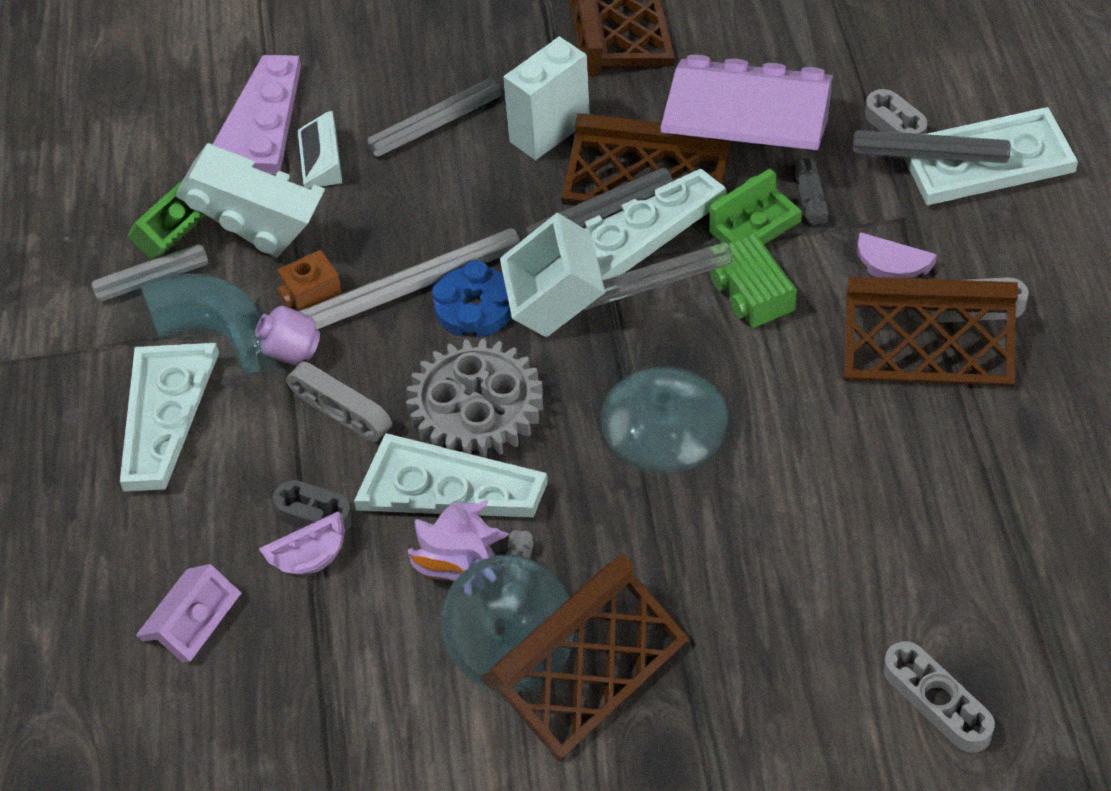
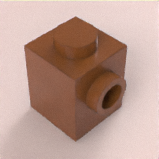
(308, 282)

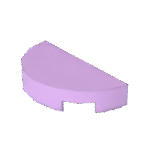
(893, 259)
(308, 548)

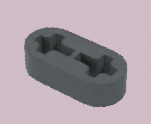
(313, 505)

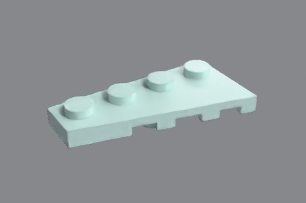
(430, 478)

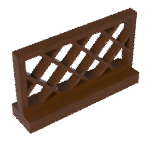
(595, 37)
(640, 137)
(938, 296)
(561, 625)

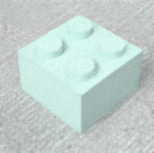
(551, 275)

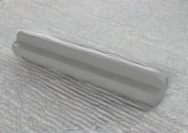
(131, 278)

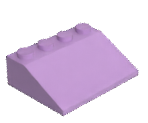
(748, 102)

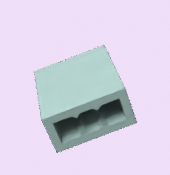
(546, 97)

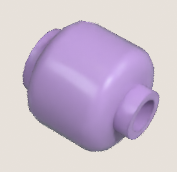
(287, 335)

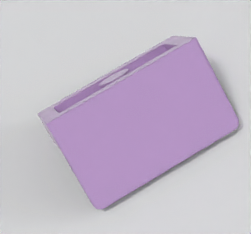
(190, 611)

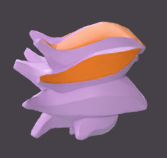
(453, 542)

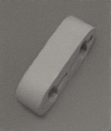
(897, 117)

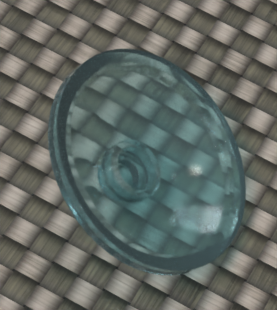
(669, 434)
(506, 591)

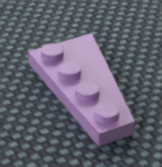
(263, 113)

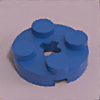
(467, 282)

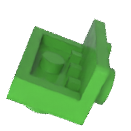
(753, 210)

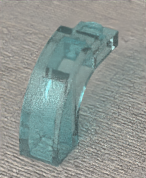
(205, 302)

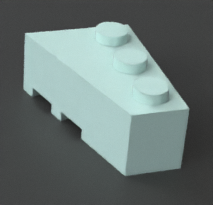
(247, 200)

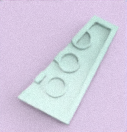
(650, 223)
(161, 408)

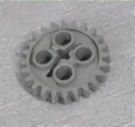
(485, 395)

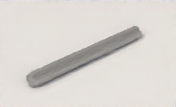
(410, 279)

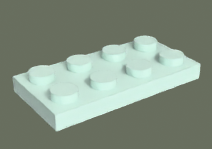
(1036, 154)

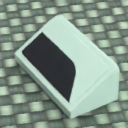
(320, 152)

